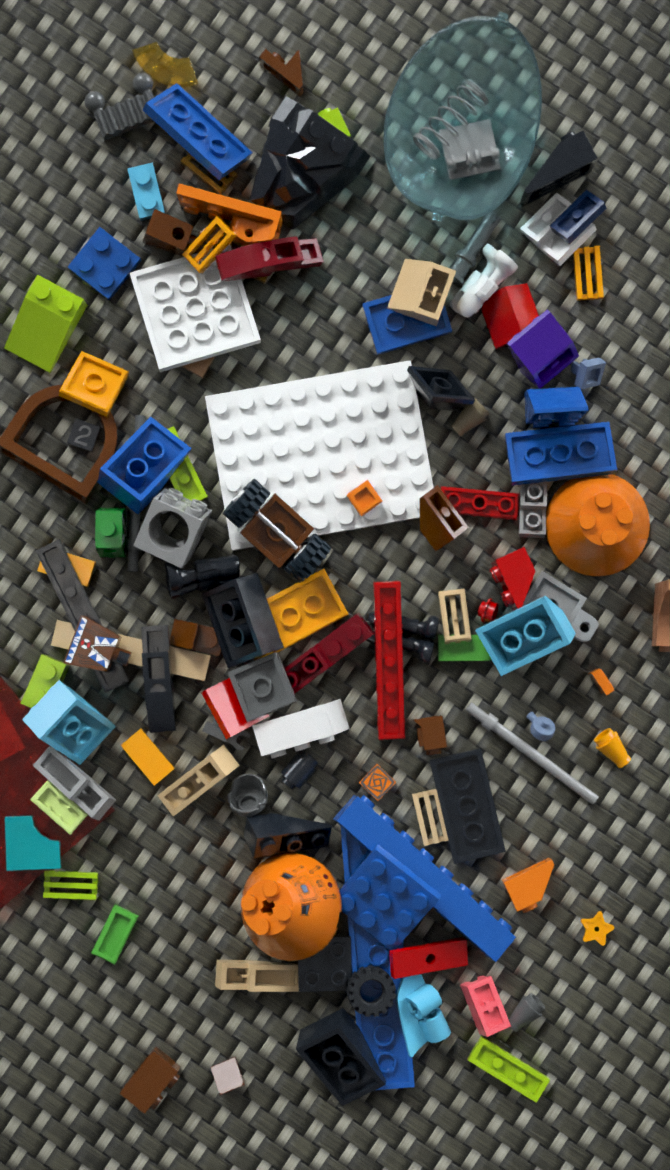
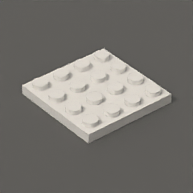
(192, 312)

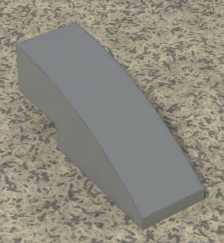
(74, 783)

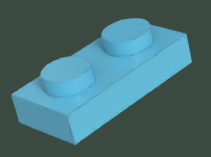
(145, 190)

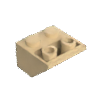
(421, 290)

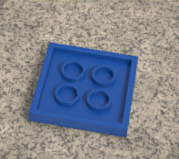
(386, 898)

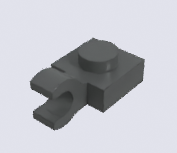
(214, 730)

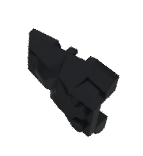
(304, 163)

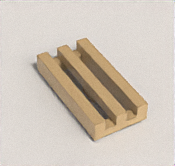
(457, 638)
(435, 839)

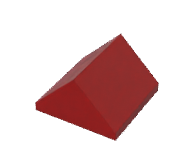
(508, 313)

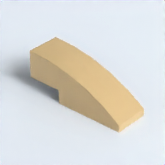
(256, 976)

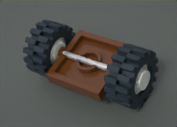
(277, 530)

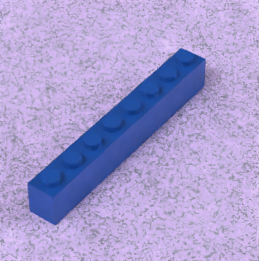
(455, 903)

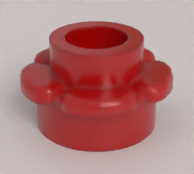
(488, 611)

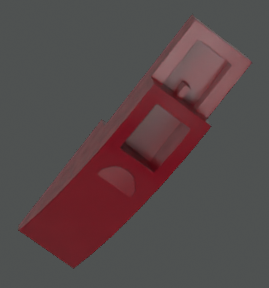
(267, 257)
(328, 652)

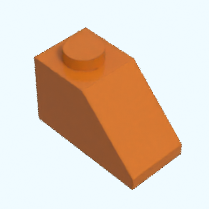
(528, 885)

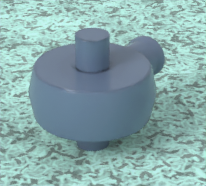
(541, 727)

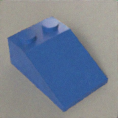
(143, 465)

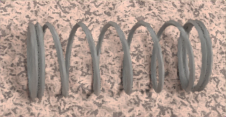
(435, 152)

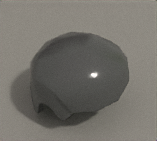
(247, 795)

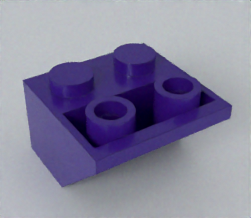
(542, 349)

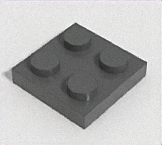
(262, 686)

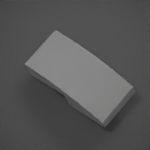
(533, 510)

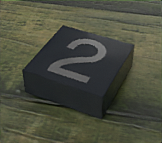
(84, 435)

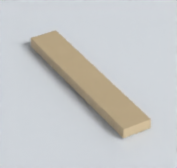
(183, 661)

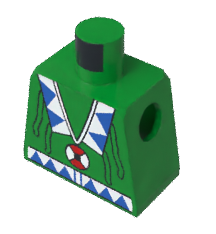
(111, 532)

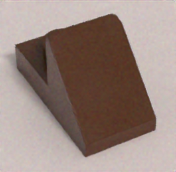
(288, 74)
(194, 637)

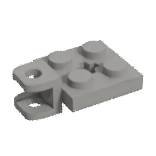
(565, 599)

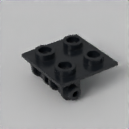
(327, 969)

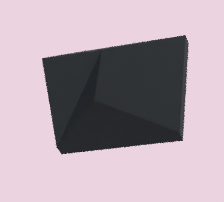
(439, 388)

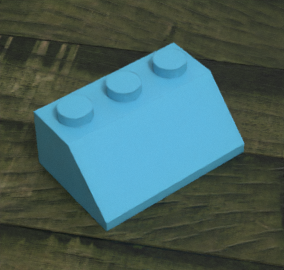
(526, 634)

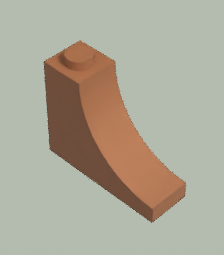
(661, 616)

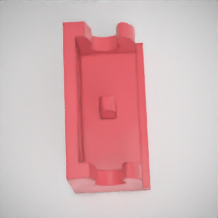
(485, 1005)

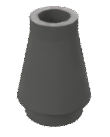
(526, 1012)

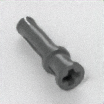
(466, 258)

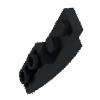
(158, 678)

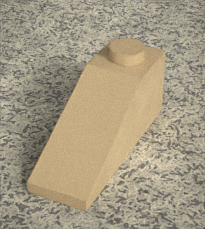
(198, 780)

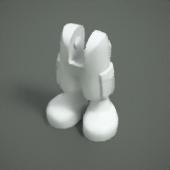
(482, 285)

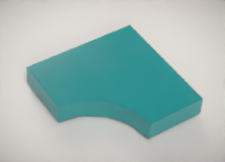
(28, 847)

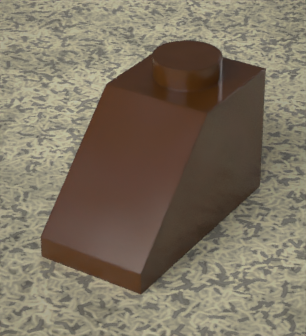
(439, 519)

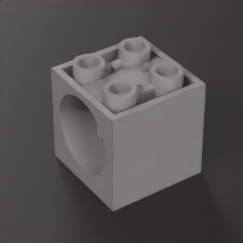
(156, 542)

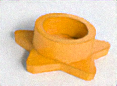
(591, 934)

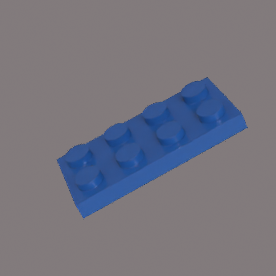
(197, 131)
(560, 453)

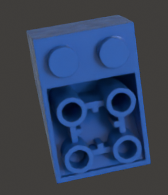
(554, 406)

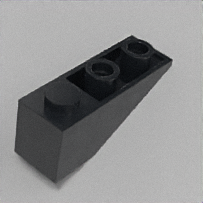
(282, 834)

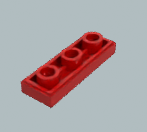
(496, 504)
(442, 956)

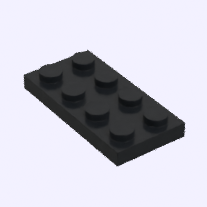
(467, 805)

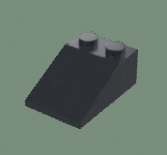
(567, 163)
(340, 1057)

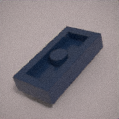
(578, 216)

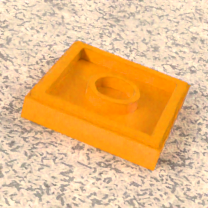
(93, 383)

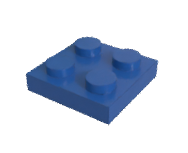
(104, 263)

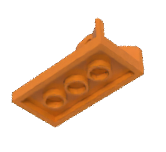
(245, 217)

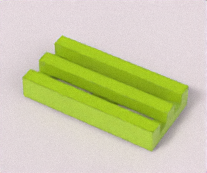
(70, 895)

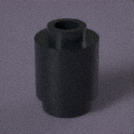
(299, 770)

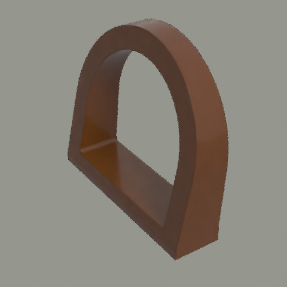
(8, 446)

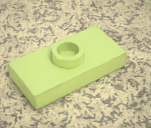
(59, 807)

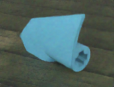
(420, 1013)

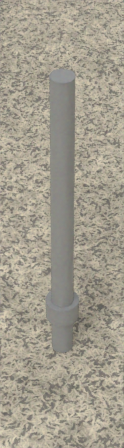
(491, 722)

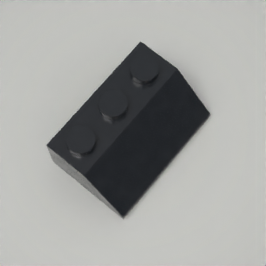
(242, 620)

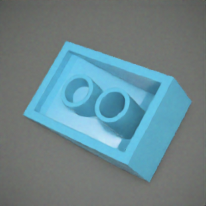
(68, 723)

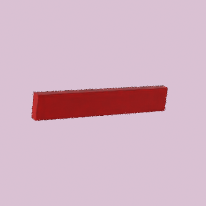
(389, 660)

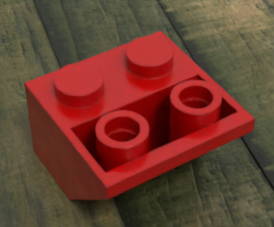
(515, 576)

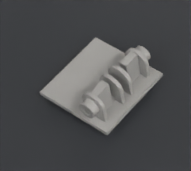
(471, 151)

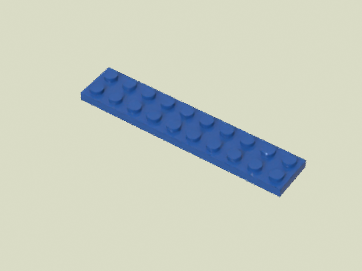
(384, 1031)

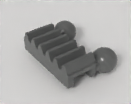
(125, 115)

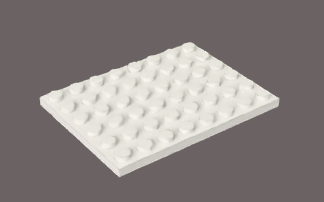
(322, 441)

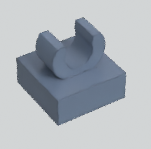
(588, 372)

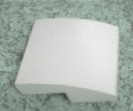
(541, 235)

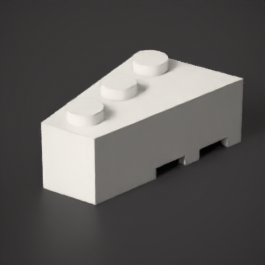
(301, 728)

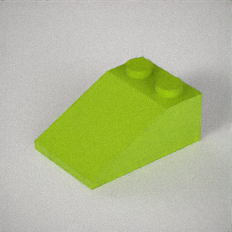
(45, 323)

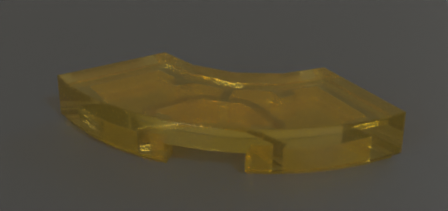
(164, 67)

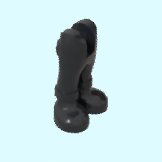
(413, 626)

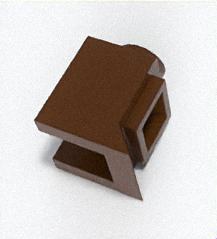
(431, 734)

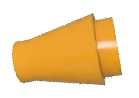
(612, 747)

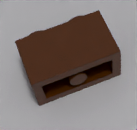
(150, 1080)

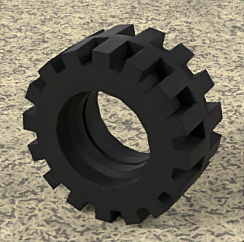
(381, 1004)

